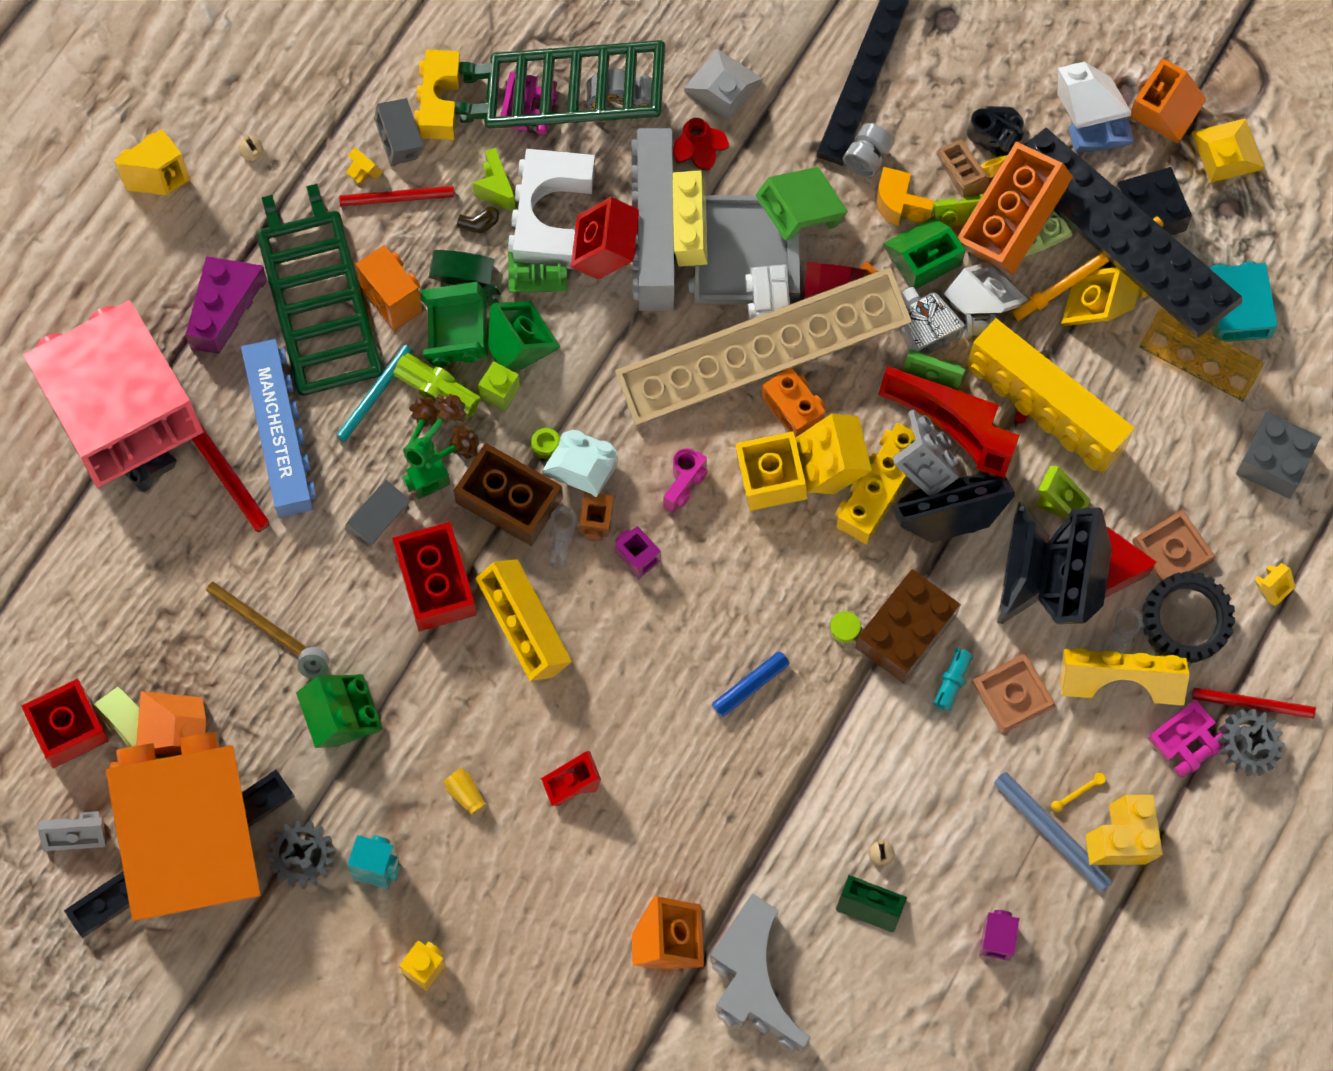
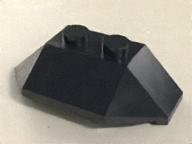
(958, 509)
(1023, 564)
(1076, 568)

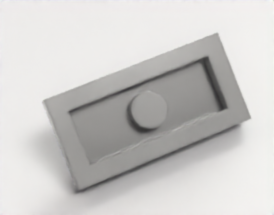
(73, 834)

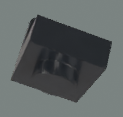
(145, 473)

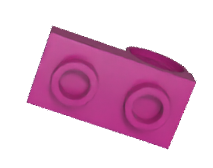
(685, 479)

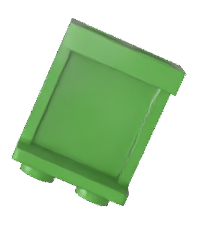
(800, 201)

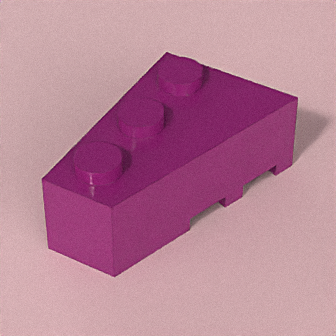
(221, 300)

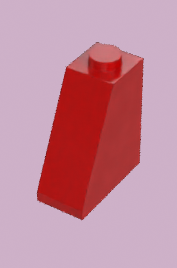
(1126, 564)

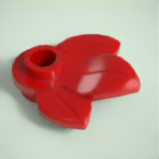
(699, 148)

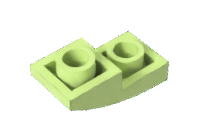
(1052, 233)
(119, 713)

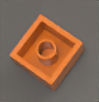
(389, 287)

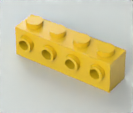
(877, 489)
(523, 620)

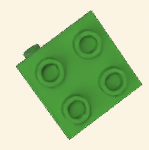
(535, 277)

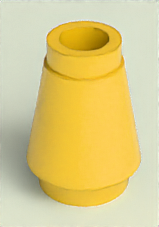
(464, 790)

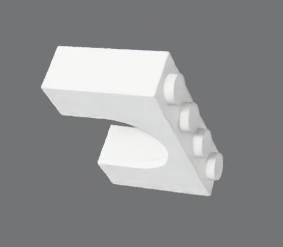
(543, 174)

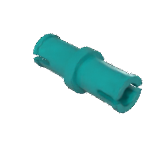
(953, 679)

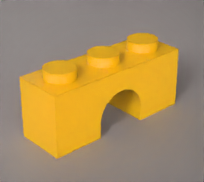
(439, 73)

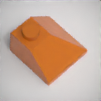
(167, 718)
(669, 935)

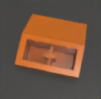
(1168, 101)

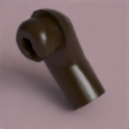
(479, 223)

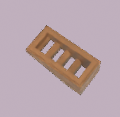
(971, 184)

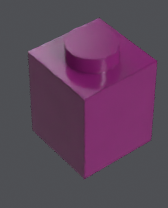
(999, 935)

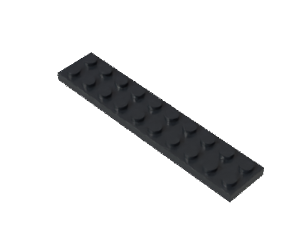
(1138, 243)

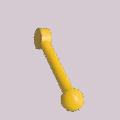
(1098, 780)

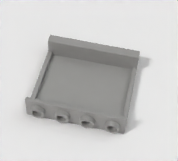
(738, 239)

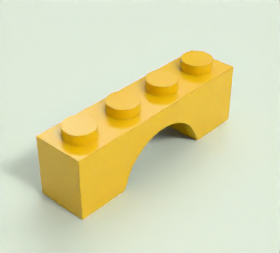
(1087, 671)

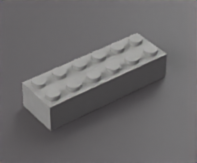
(655, 237)

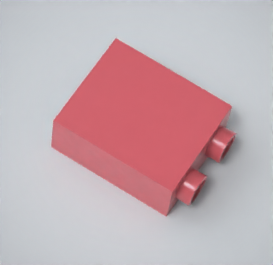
(113, 392)

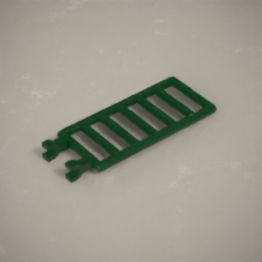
(491, 71)
(285, 310)

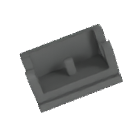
(398, 131)
(377, 513)

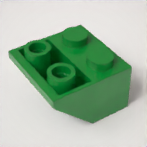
(925, 252)
(338, 709)

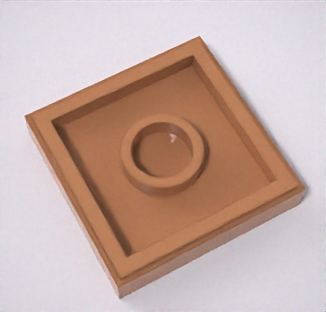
(1175, 546)
(1013, 693)

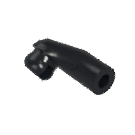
(1008, 114)

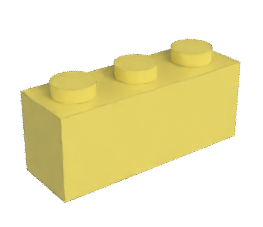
(689, 218)

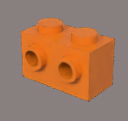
(793, 402)

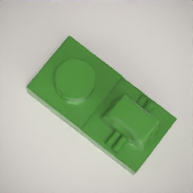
(934, 370)

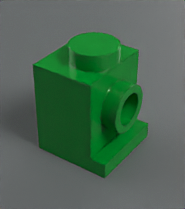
(426, 480)

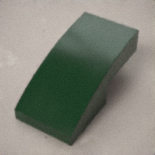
(461, 266)

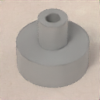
(313, 662)

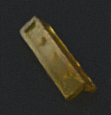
(1209, 348)

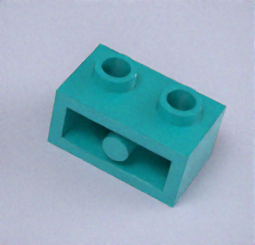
(374, 861)

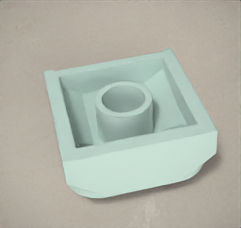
(582, 462)

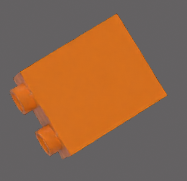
(181, 827)

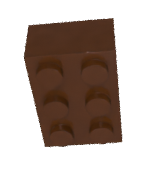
(508, 494)
(907, 626)

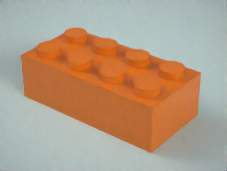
(1014, 208)

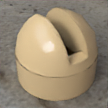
(245, 150)
(874, 853)

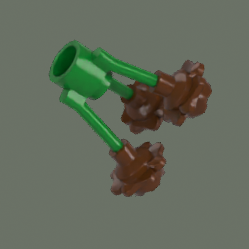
(428, 411)

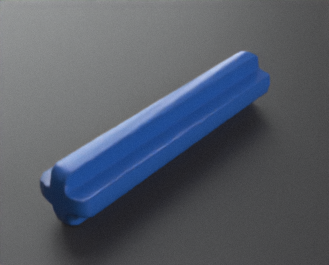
(750, 684)

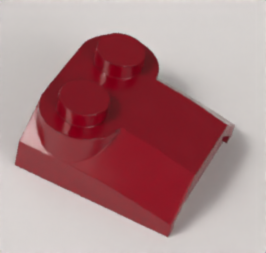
(824, 277)

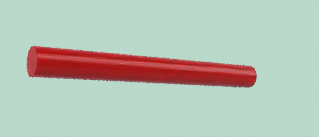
(396, 196)
(1253, 703)

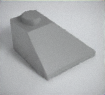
(723, 84)

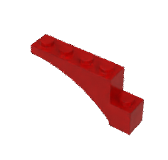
(958, 414)

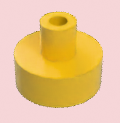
(992, 166)

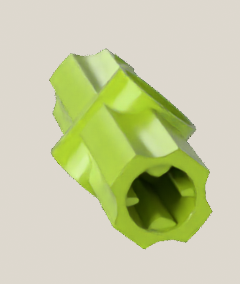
(434, 382)

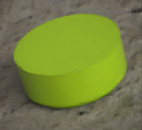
(544, 442)
(845, 627)

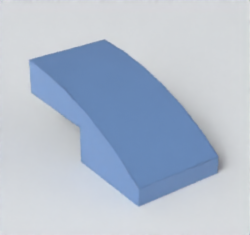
(1102, 136)

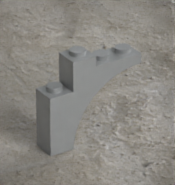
(750, 992)

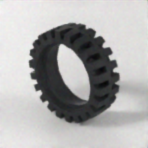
(1209, 589)

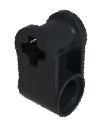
(995, 133)

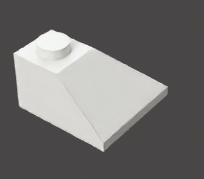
(1089, 95)
(983, 291)

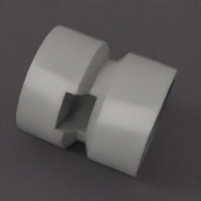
(868, 150)

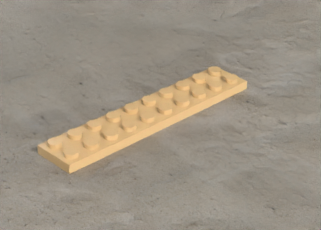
(763, 346)

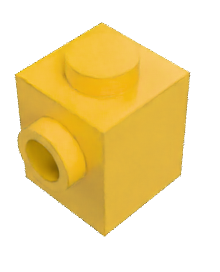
(423, 964)

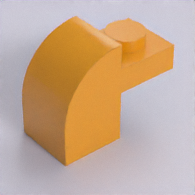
(895, 202)

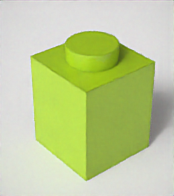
(499, 386)

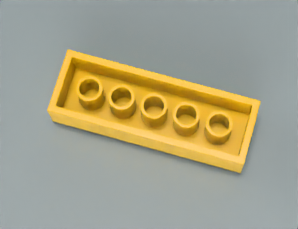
(1049, 396)

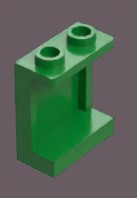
(456, 324)

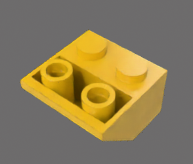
(152, 166)

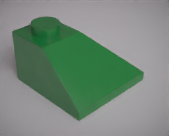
(519, 335)

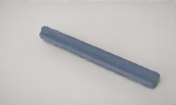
(1053, 831)

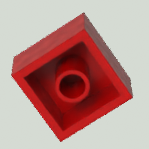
(605, 238)
(65, 723)

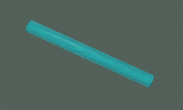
(371, 397)

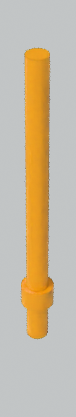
(1040, 299)

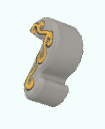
(616, 88)

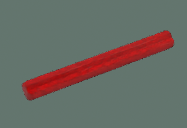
(231, 481)

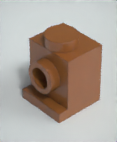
(598, 507)

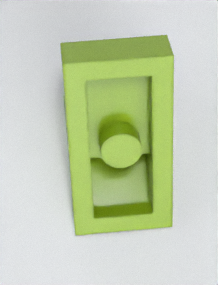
(495, 186)
(1060, 493)

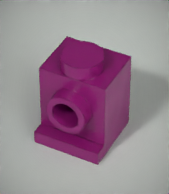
(637, 540)

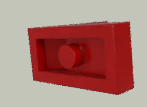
(571, 779)

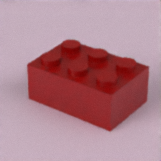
(434, 576)

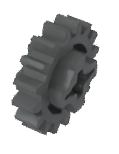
(1239, 743)
(290, 860)

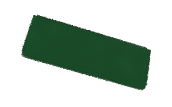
(871, 903)

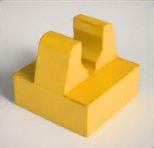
(362, 167)
(1276, 584)

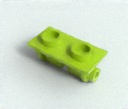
(953, 212)

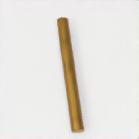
(255, 618)

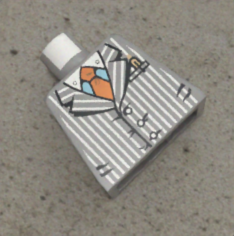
(932, 322)

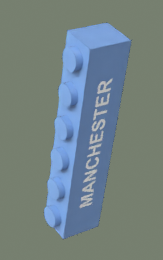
(277, 428)

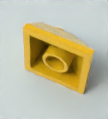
(1228, 150)
(1100, 297)

